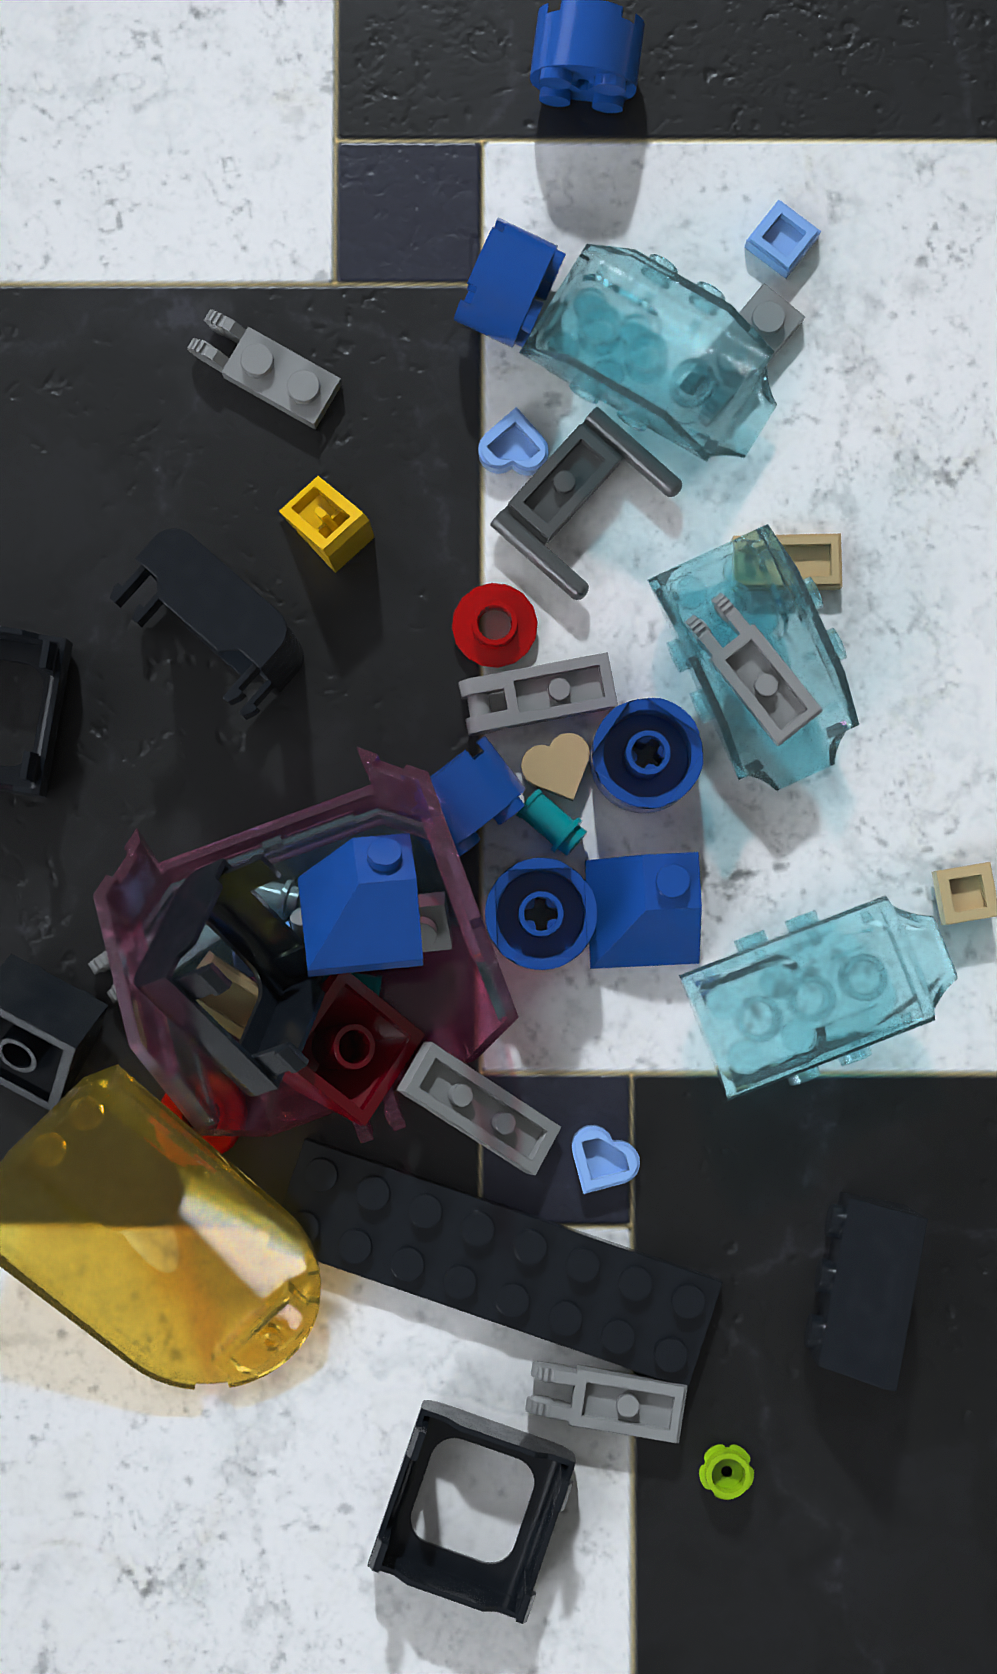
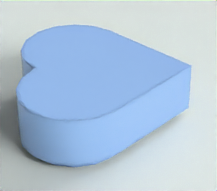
(513, 445)
(601, 1160)

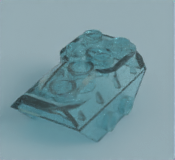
(657, 351)
(784, 606)
(817, 993)

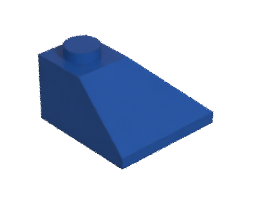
(362, 908)
(645, 910)

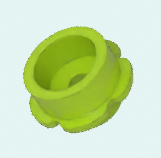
(726, 1486)

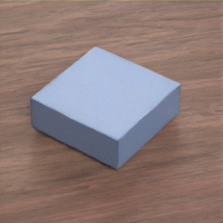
(782, 239)

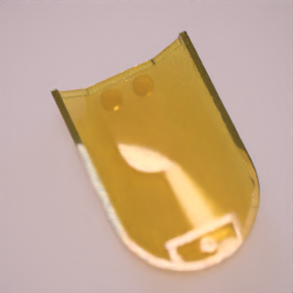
(155, 1239)

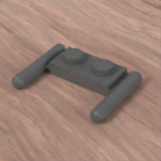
(566, 484)

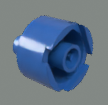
(586, 54)
(505, 282)
(677, 752)
(475, 792)
(563, 891)

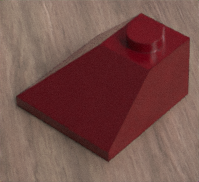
(354, 1049)

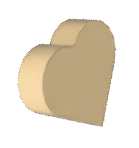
(557, 766)

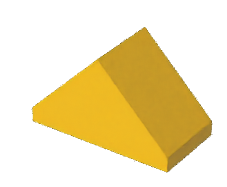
(328, 523)

